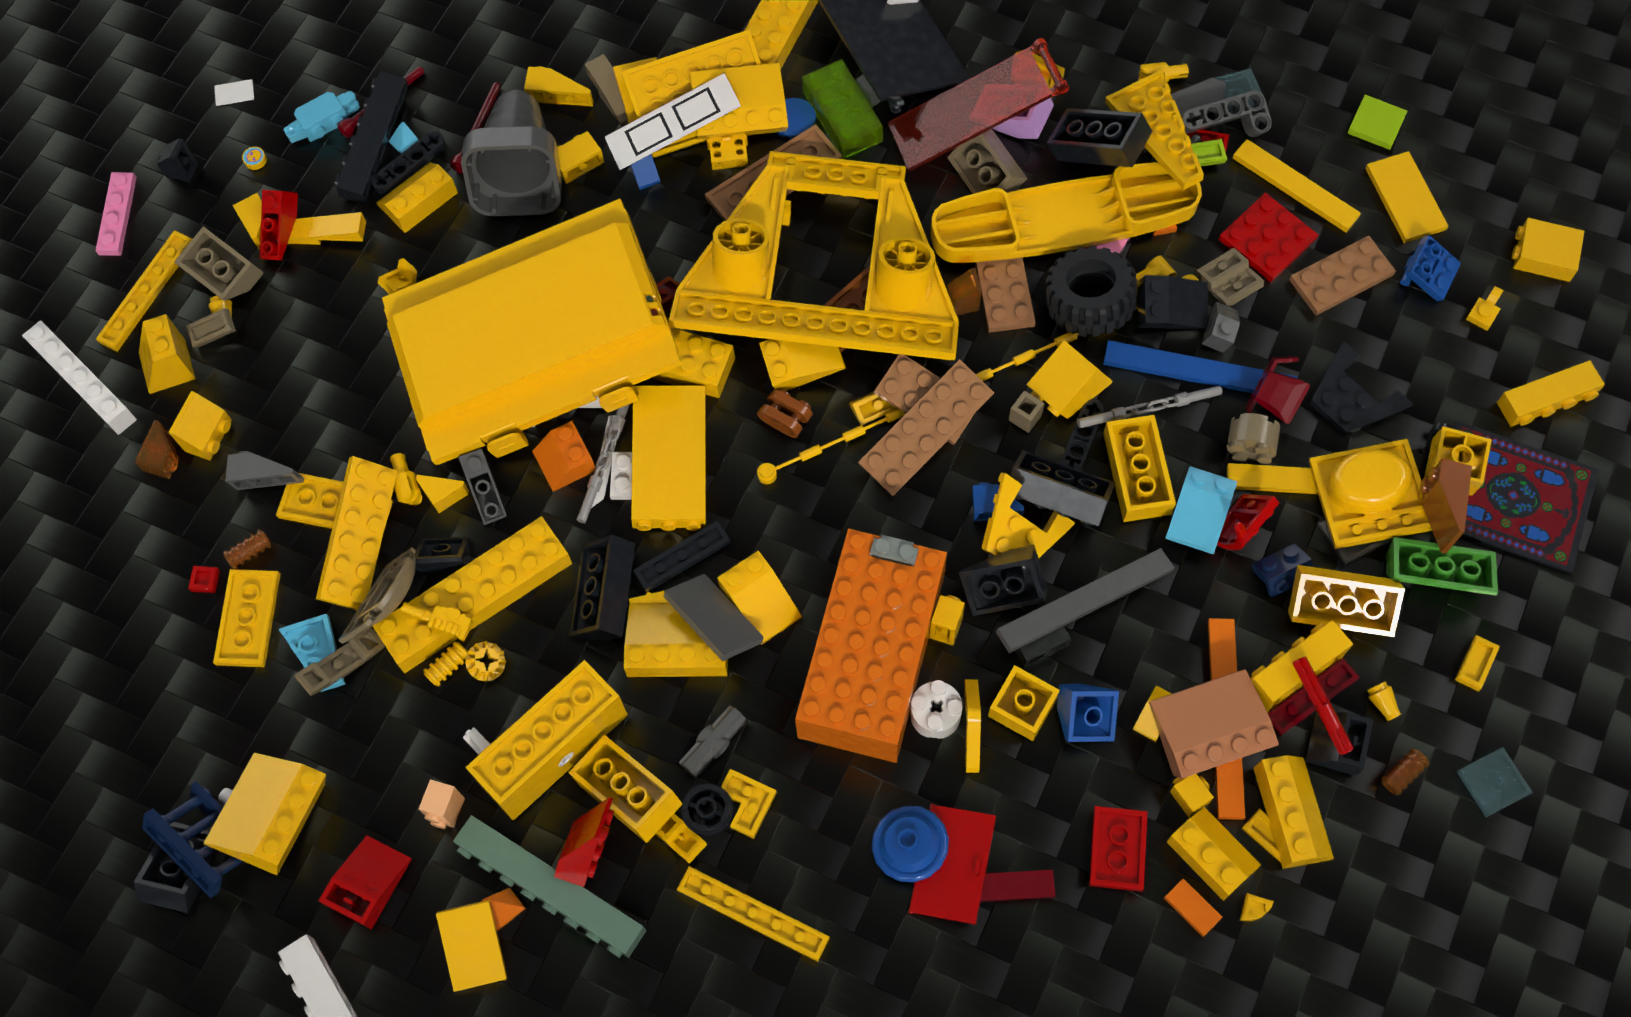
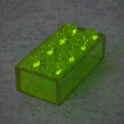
(842, 109)

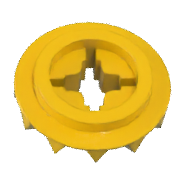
(477, 669)

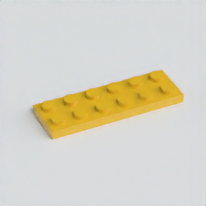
(356, 533)

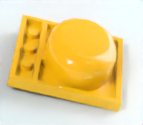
(1370, 493)

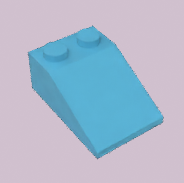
(1201, 510)

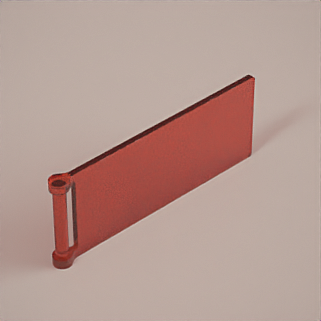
(976, 106)

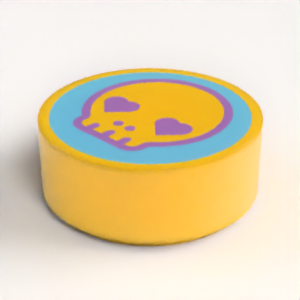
(254, 158)

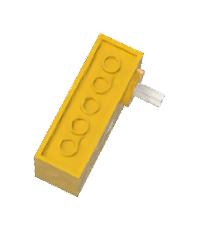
(545, 740)

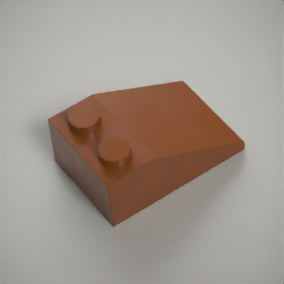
(1446, 501)

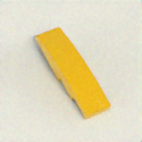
(681, 838)

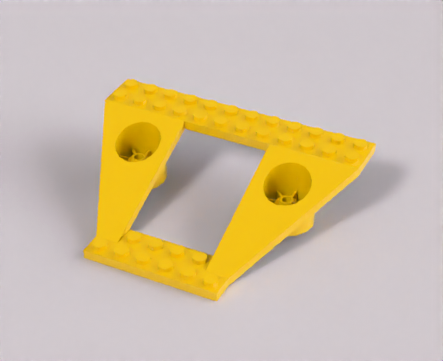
(735, 274)

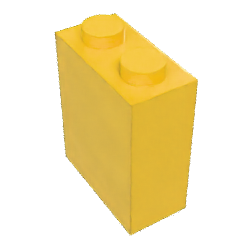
(1548, 249)

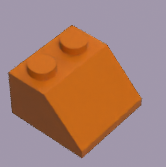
(563, 456)

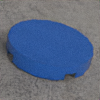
(799, 116)

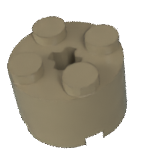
(1253, 438)

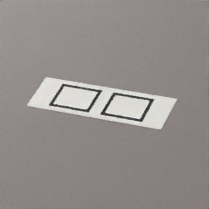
(672, 121)

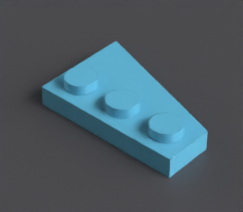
(312, 641)

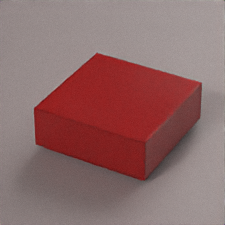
(204, 579)

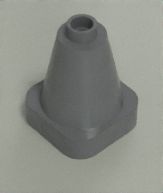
(512, 161)

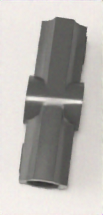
(712, 741)

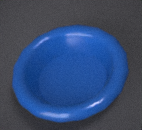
(910, 843)

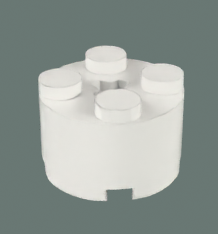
(936, 695)

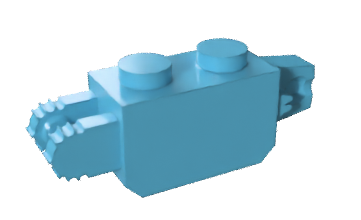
(321, 116)

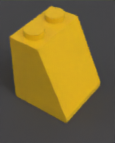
(164, 355)
(1067, 381)

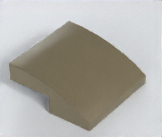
(1230, 278)

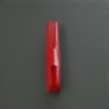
(1323, 705)

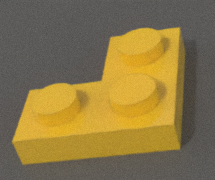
(754, 801)

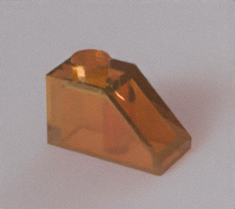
(965, 292)
(158, 452)

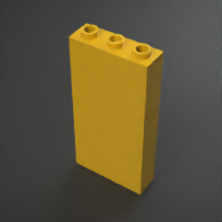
(669, 458)

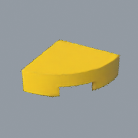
(1255, 907)

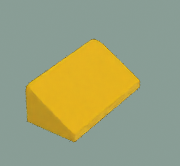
(870, 408)

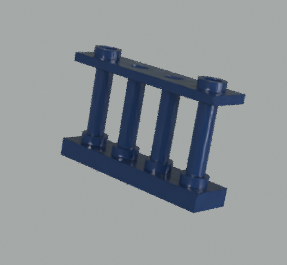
(176, 844)

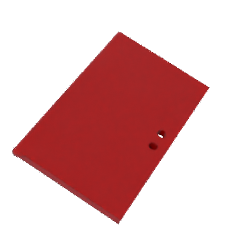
(956, 887)

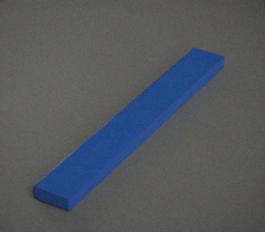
(1182, 367)

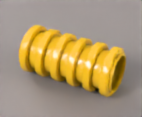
(446, 664)

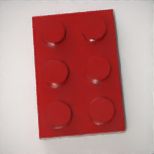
(1118, 848)

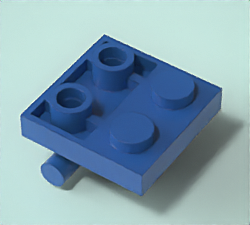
(1431, 268)

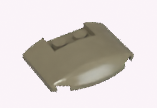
(384, 595)

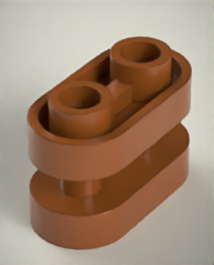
(797, 410)

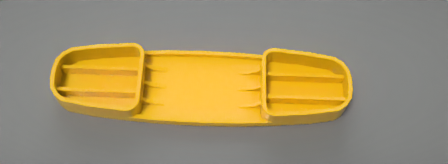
(1061, 215)

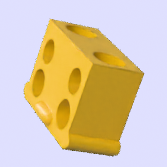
(728, 151)

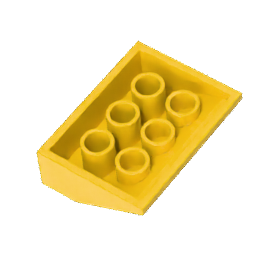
(759, 94)
(666, 645)
(266, 811)

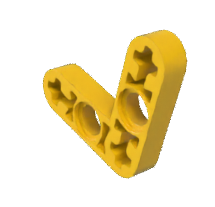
(973, 725)

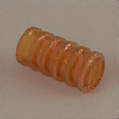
(247, 549)
(1405, 771)

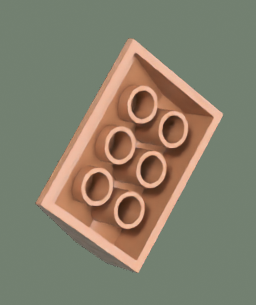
(1212, 724)

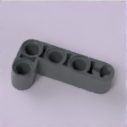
(1222, 115)

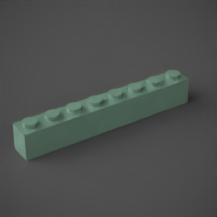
(538, 881)

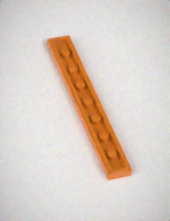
(1228, 775)

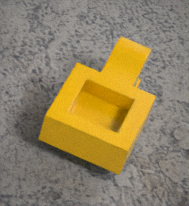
(1485, 311)

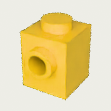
(1191, 793)

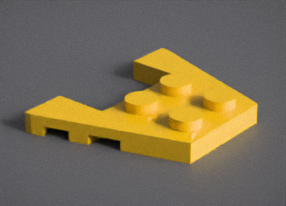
(1011, 531)

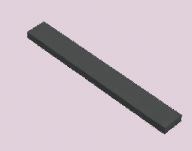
(1084, 600)

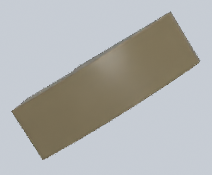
(602, 76)

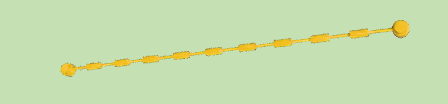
(767, 471)

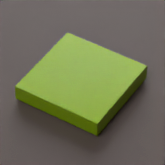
(1377, 122)

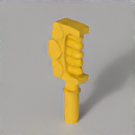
(445, 619)

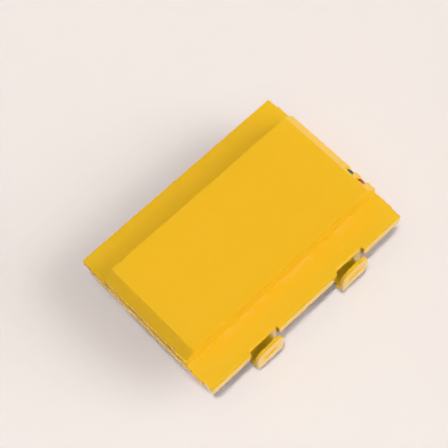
(530, 334)

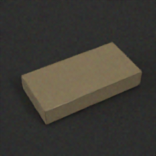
(210, 328)

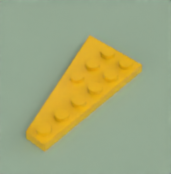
(1168, 140)

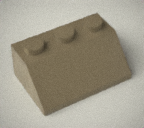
(986, 164)
(218, 266)

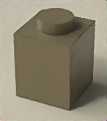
(1026, 411)

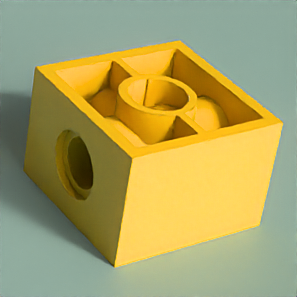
(1461, 448)

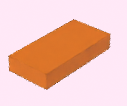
(1193, 907)

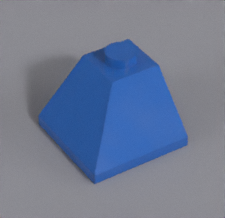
(1087, 712)

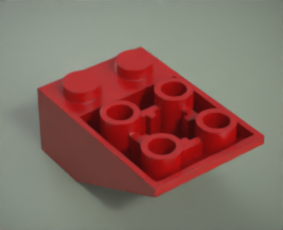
(585, 845)
(365, 882)

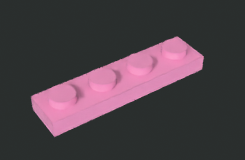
(116, 214)

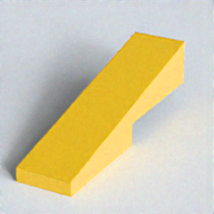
(332, 227)

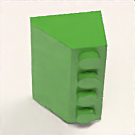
(1457, 569)

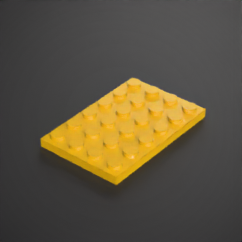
(669, 77)

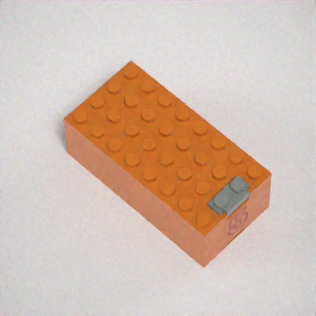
(871, 645)

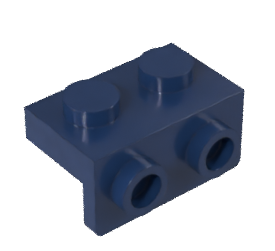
(1280, 568)

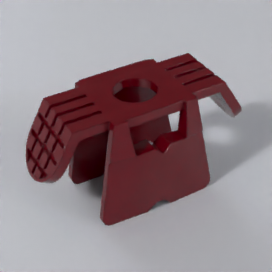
(1278, 392)

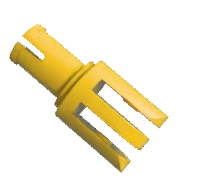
(1170, 72)
(405, 485)

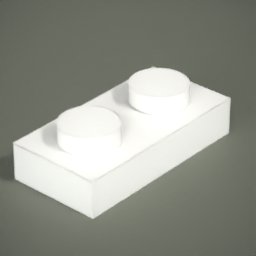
(621, 476)

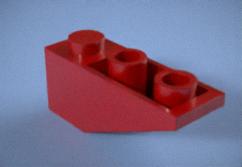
(277, 222)

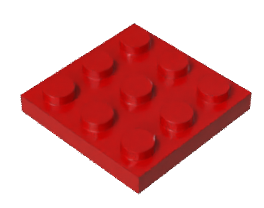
(1268, 237)

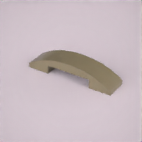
(340, 663)

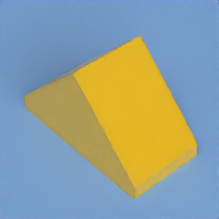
(442, 491)
(1146, 724)

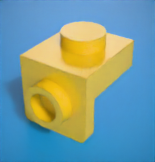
(398, 279)

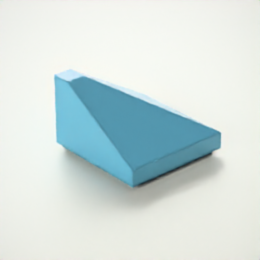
(402, 138)

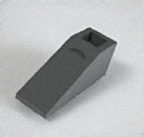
(483, 486)

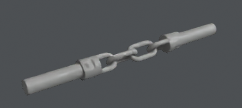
(1180, 399)
(596, 481)

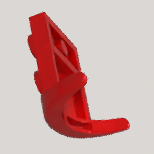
(1245, 520)

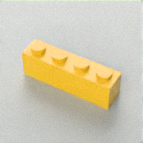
(1550, 393)

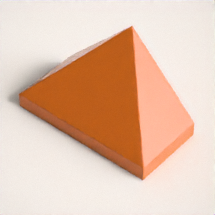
(505, 907)

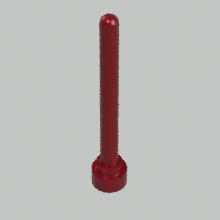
(348, 126)
(455, 163)

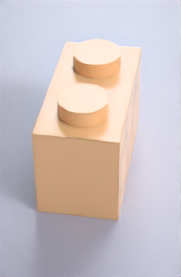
(441, 804)

